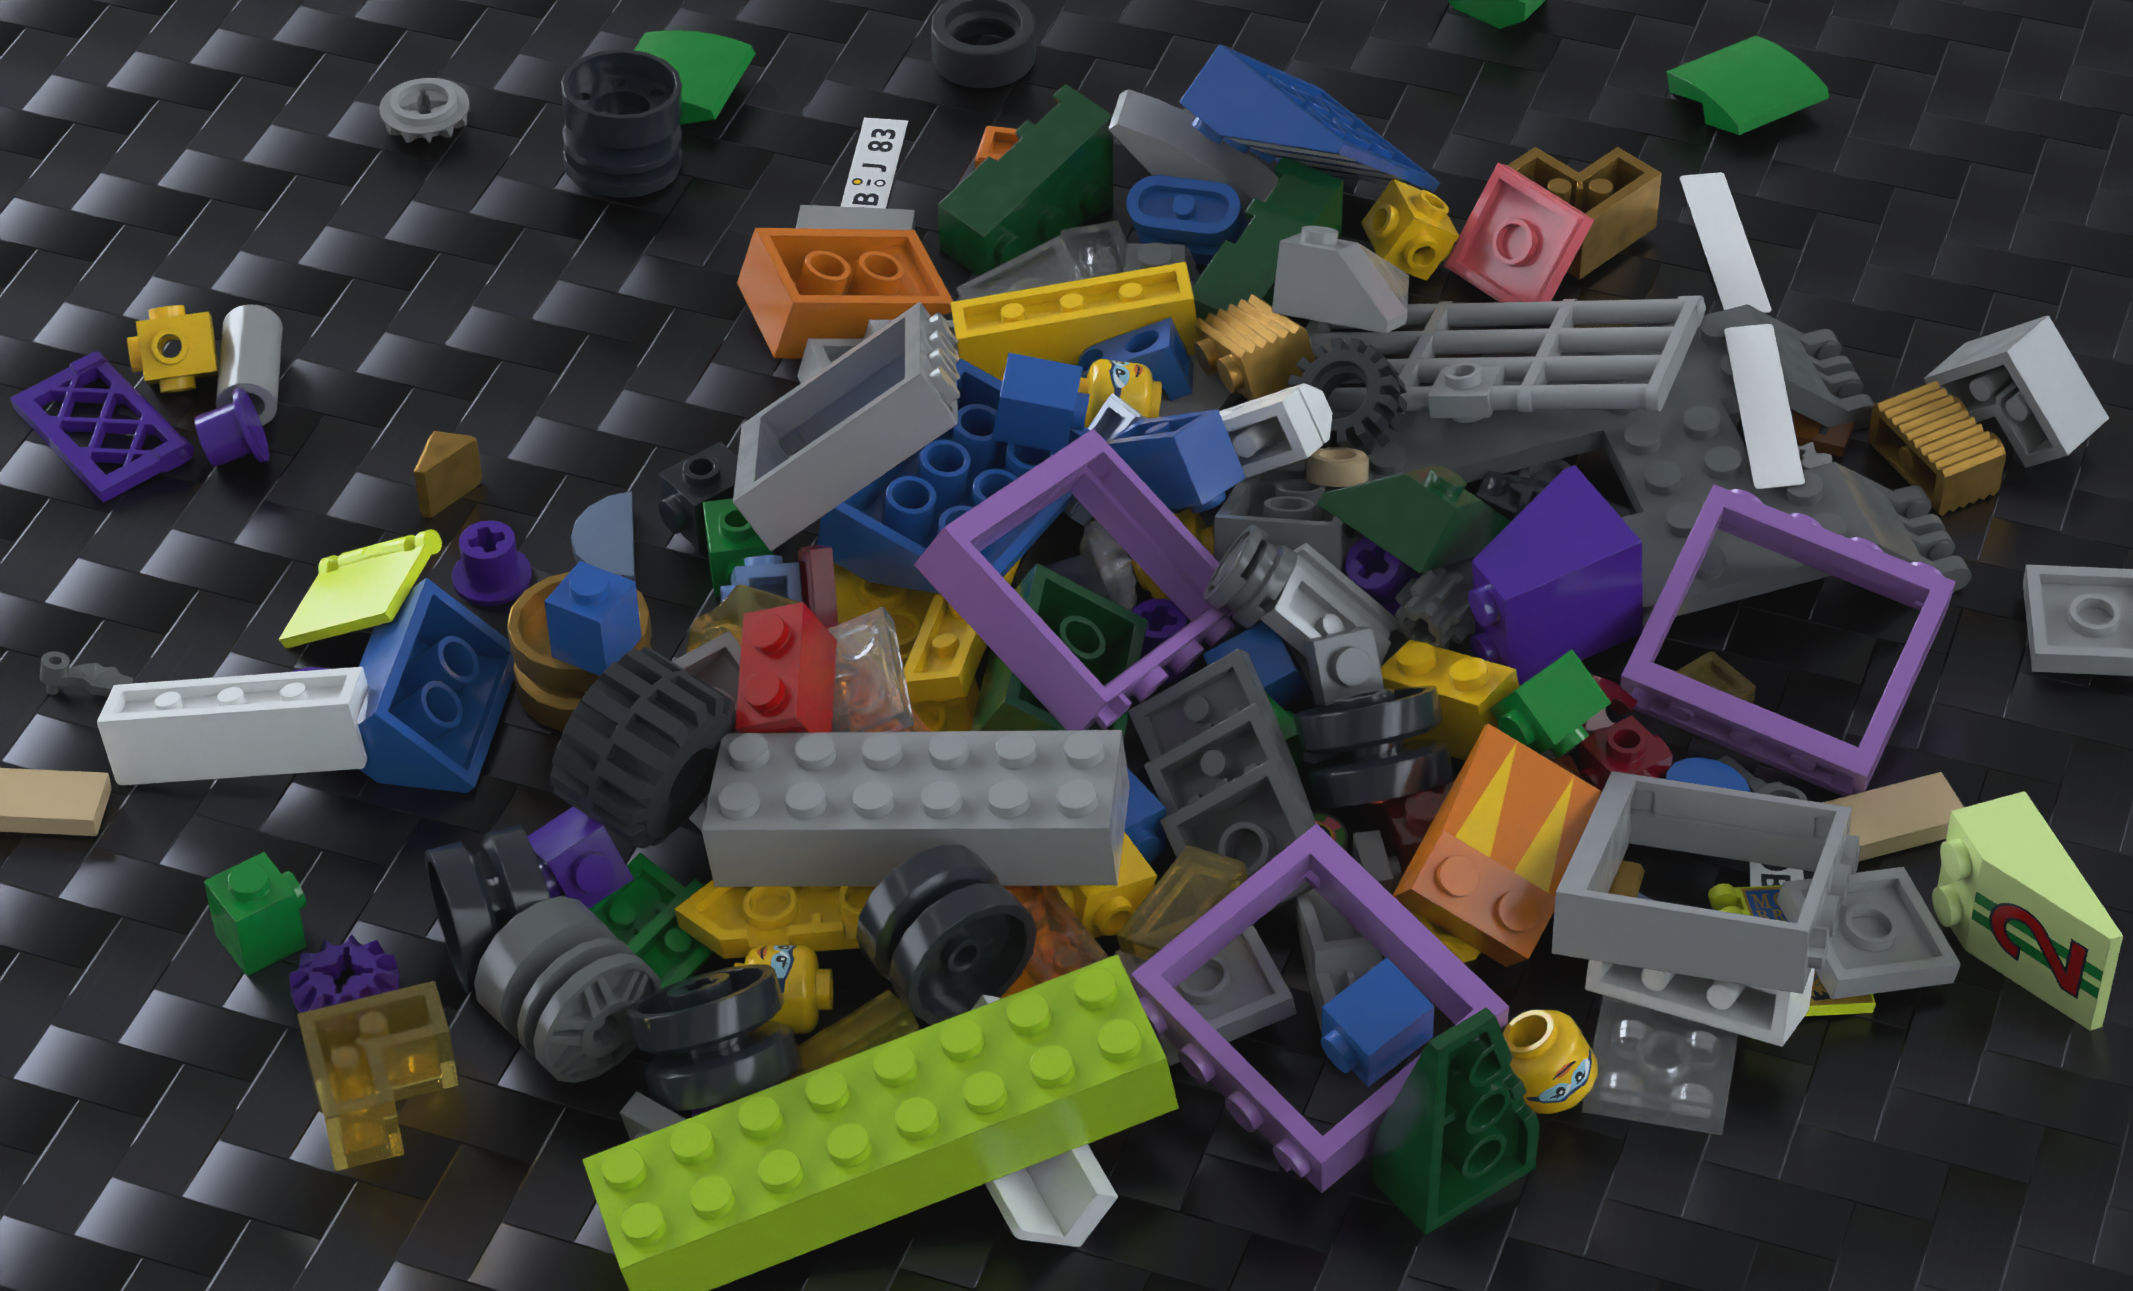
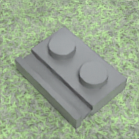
(1324, 602)

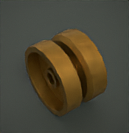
(546, 685)

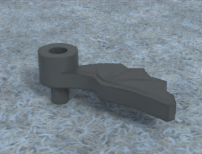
(91, 676)

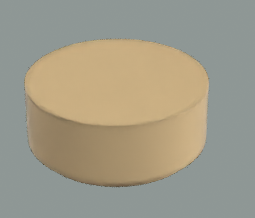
(1337, 467)

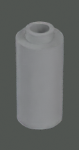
(251, 358)

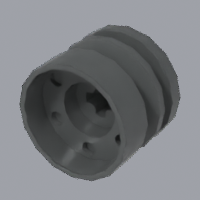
(564, 988)

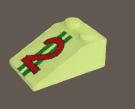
(2027, 907)

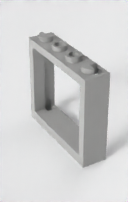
(847, 425)
(1696, 939)

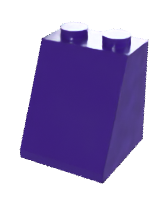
(1557, 581)

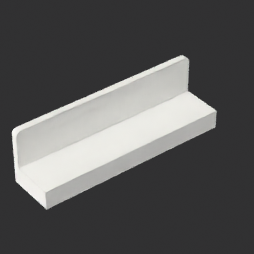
(235, 726)
(1055, 1198)

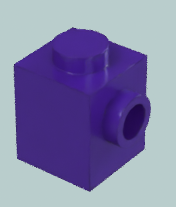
(579, 858)

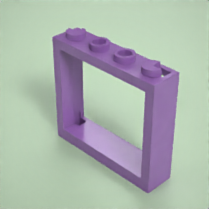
(1021, 637)
(1750, 727)
(1211, 1058)

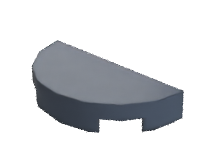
(606, 535)

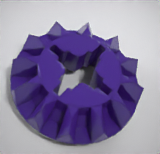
(314, 980)

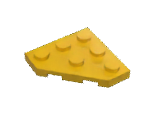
(746, 917)

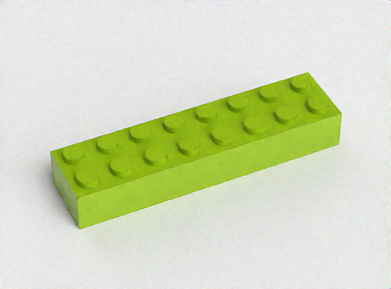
(882, 1132)

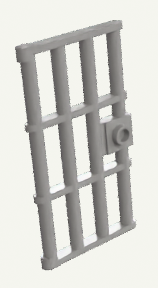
(1476, 386)

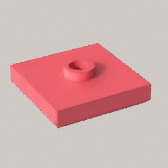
(1518, 239)

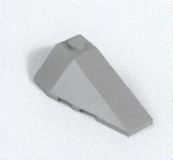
(1338, 282)

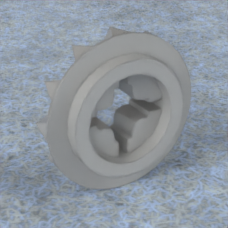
(403, 104)

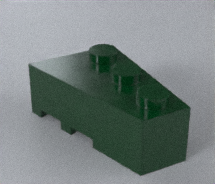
(1037, 189)
(1250, 265)

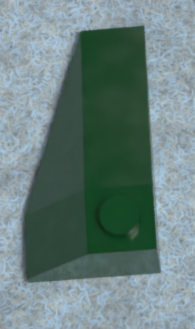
(1418, 516)
(1456, 1126)

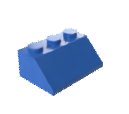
(432, 693)

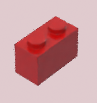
(785, 672)

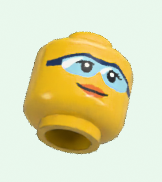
(1124, 379)
(801, 981)
(1550, 1060)

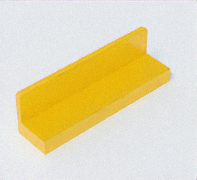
(1071, 316)

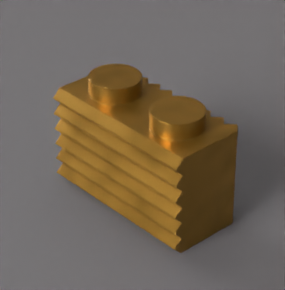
(1251, 348)
(1938, 446)

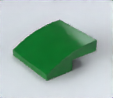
(706, 66)
(1747, 85)
(647, 923)

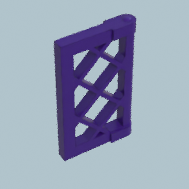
(138, 463)

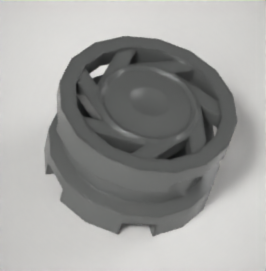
(1250, 576)

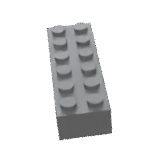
(865, 802)

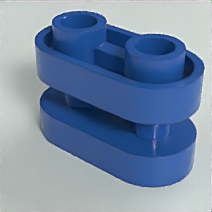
(1186, 213)

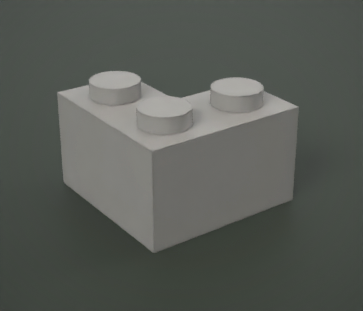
(2028, 385)

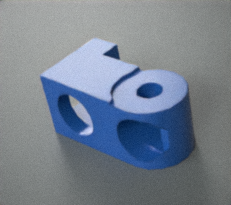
(1154, 346)

